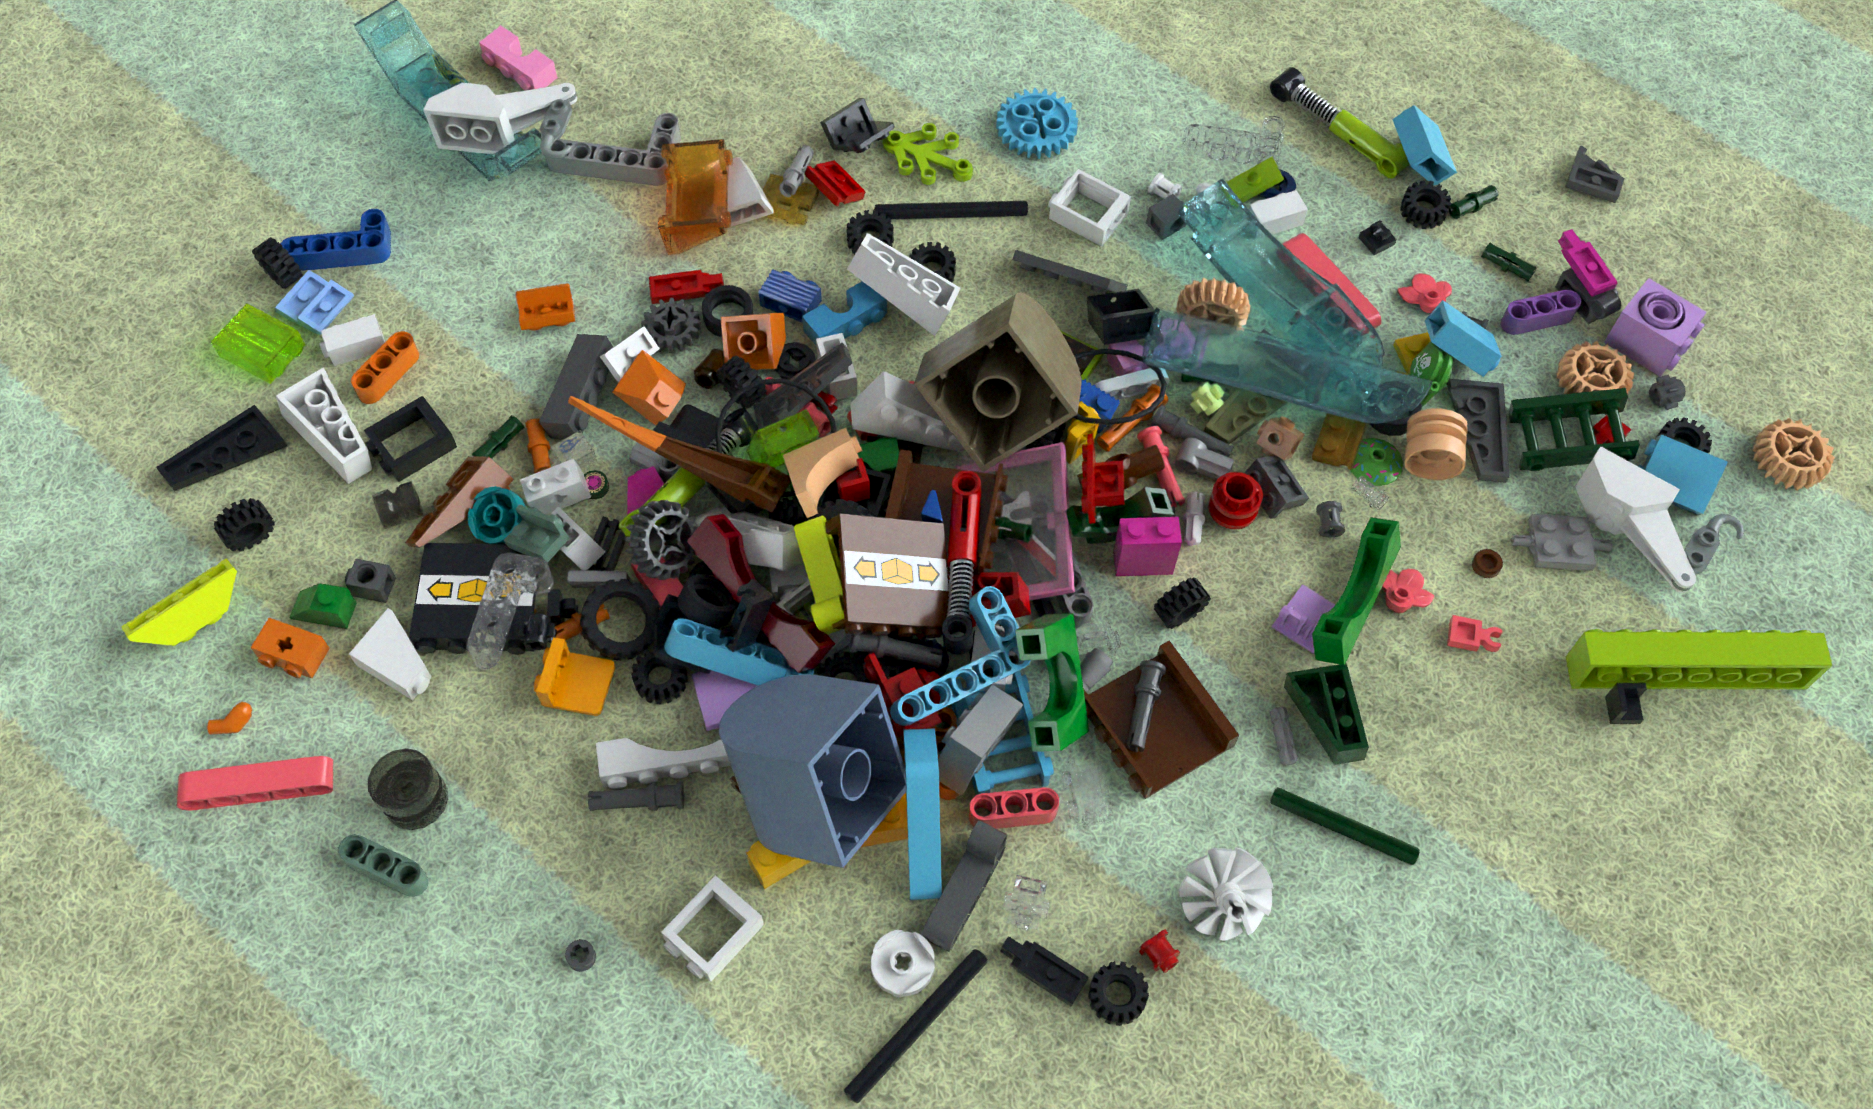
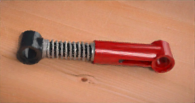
(962, 560)

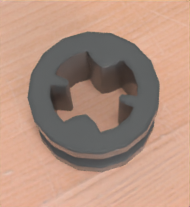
(585, 946)

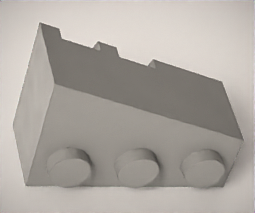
(976, 737)

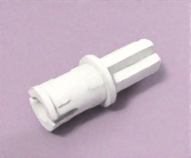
(1194, 518)

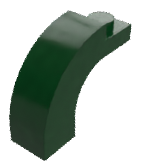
(1144, 504)

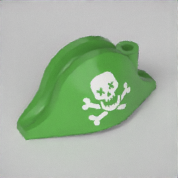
(1434, 365)

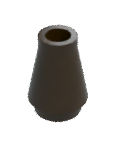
(706, 371)

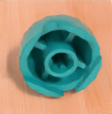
(494, 514)

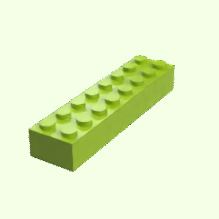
(1698, 659)

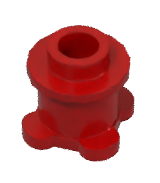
(1160, 952)

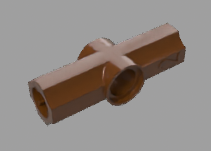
(1137, 464)

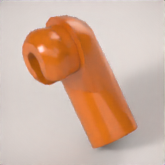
(233, 722)

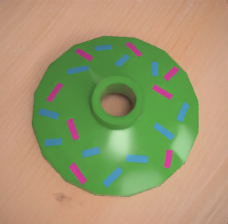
(1375, 470)

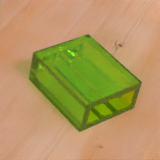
(258, 343)

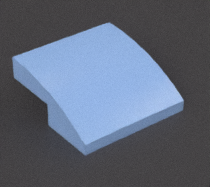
(314, 302)

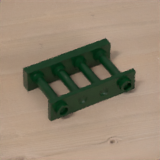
(1565, 406)

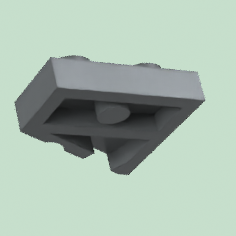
(1594, 177)

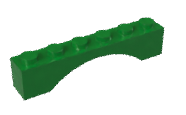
(1341, 625)

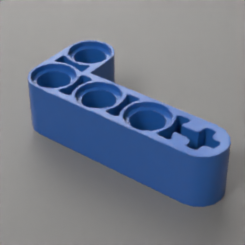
(343, 249)

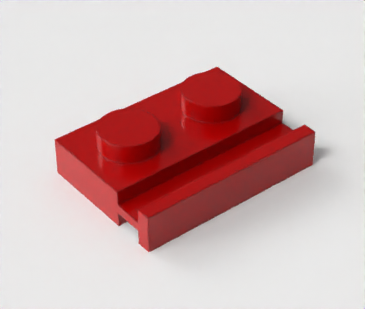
(835, 183)

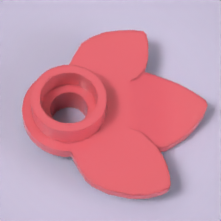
(1425, 292)
(1406, 591)

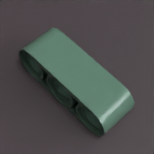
(375, 854)

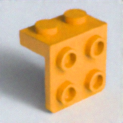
(573, 680)

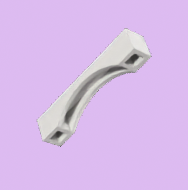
(629, 762)

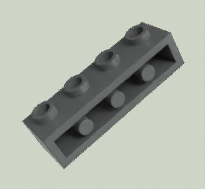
(580, 377)

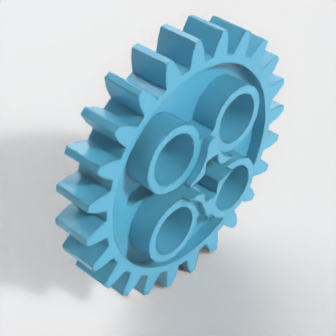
(1021, 130)

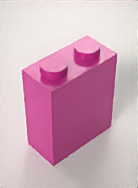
(1147, 546)

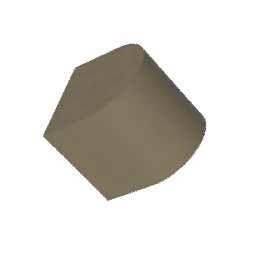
(1002, 380)

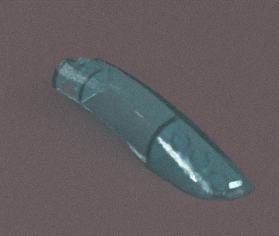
(1276, 281)

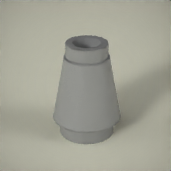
(1094, 667)

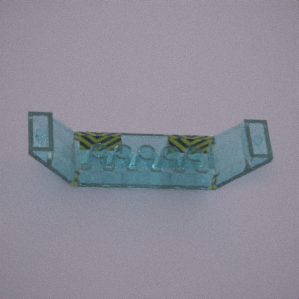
(421, 73)

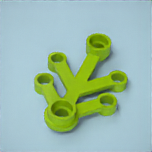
(927, 152)

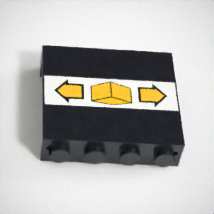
(450, 595)

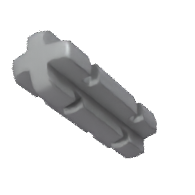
(1283, 736)

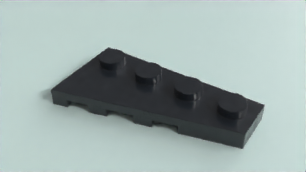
(226, 447)

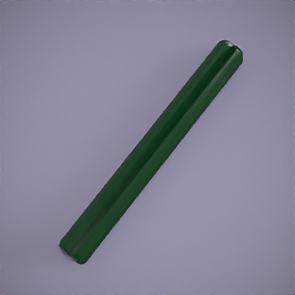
(1345, 826)

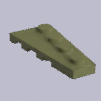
(1240, 414)

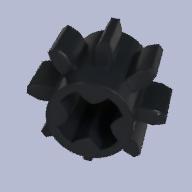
(537, 631)

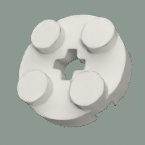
(903, 944)

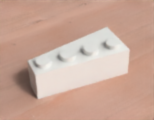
(904, 283)
(900, 411)
(324, 423)

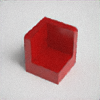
(854, 484)

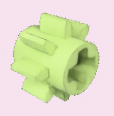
(1207, 398)

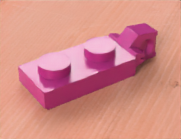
(1586, 264)

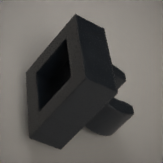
(1377, 238)
(559, 607)

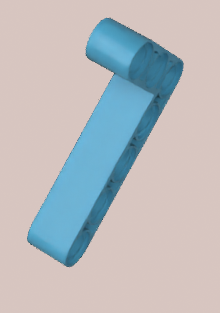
(704, 648)
(972, 672)
(923, 813)

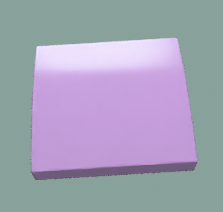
(716, 695)

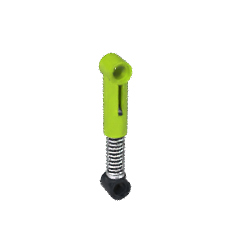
(1387, 156)
(683, 485)

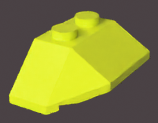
(186, 609)

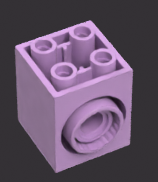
(1656, 328)

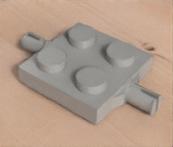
(1561, 542)

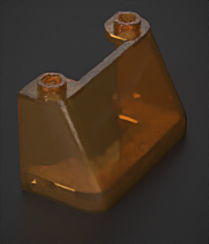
(695, 194)

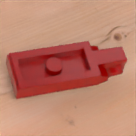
(683, 285)

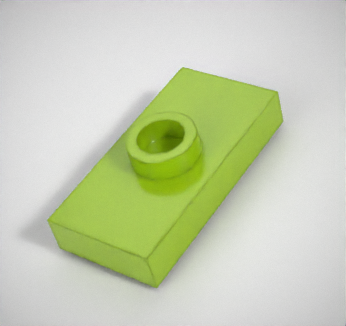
(1256, 180)

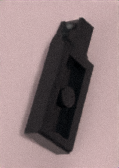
(1045, 969)

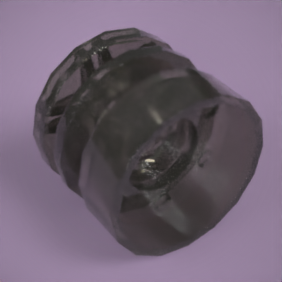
(408, 789)

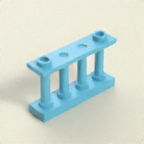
(1043, 765)

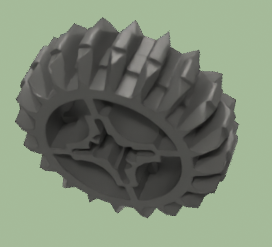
(652, 542)

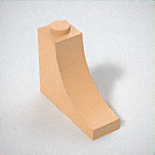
(819, 464)

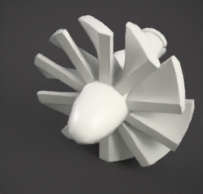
(1238, 890)

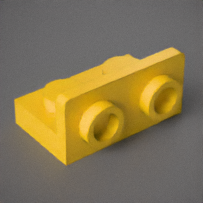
(1078, 432)

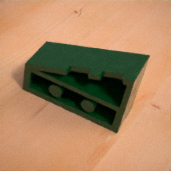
(1331, 710)

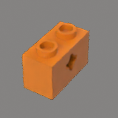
(289, 648)

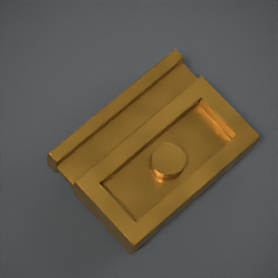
(1339, 441)

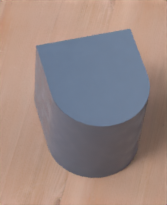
(814, 764)

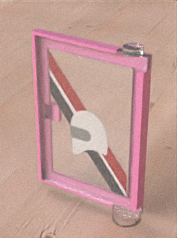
(1035, 497)

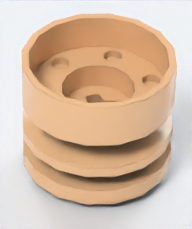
(1436, 444)

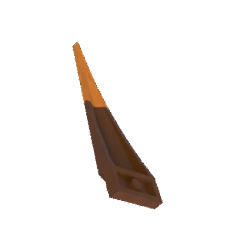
(731, 474)

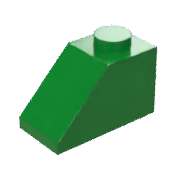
(324, 605)

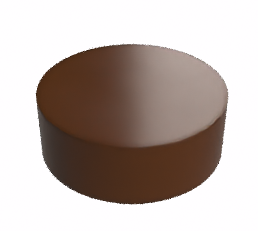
(1487, 563)

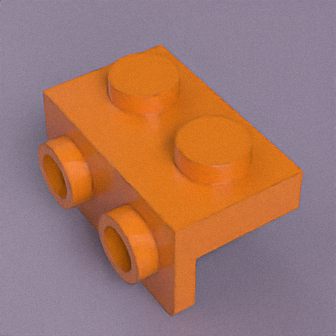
(545, 307)

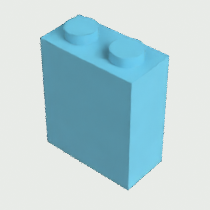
(1424, 145)
(1463, 338)
(1685, 468)

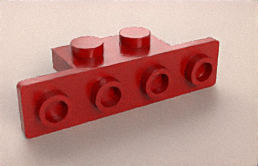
(1100, 482)
(895, 688)

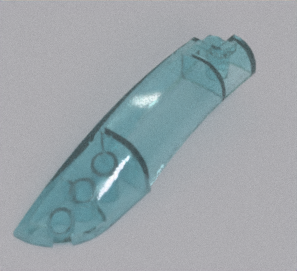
(1280, 368)

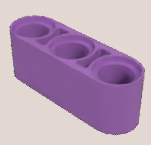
(1540, 312)

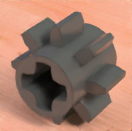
(1667, 392)

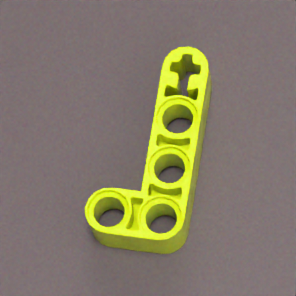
(823, 572)

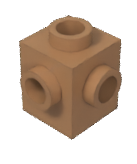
(1288, 437)

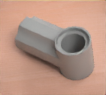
(646, 458)
(1196, 458)

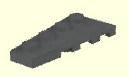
(1075, 276)
(789, 400)
(1485, 413)

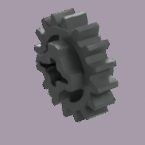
(683, 323)

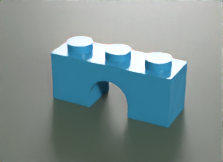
(864, 305)

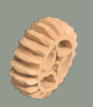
(1215, 301)
(1596, 369)
(1793, 454)

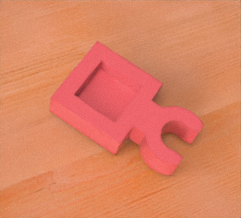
(1469, 635)

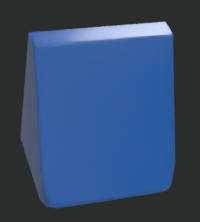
(931, 509)

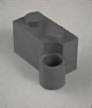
(1591, 307)

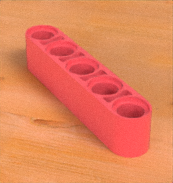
(1314, 258)
(255, 783)

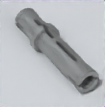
(794, 174)

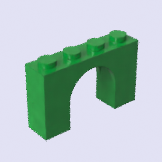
(1065, 715)

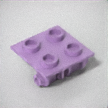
(1301, 616)

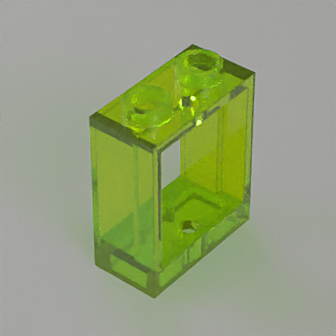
(771, 443)

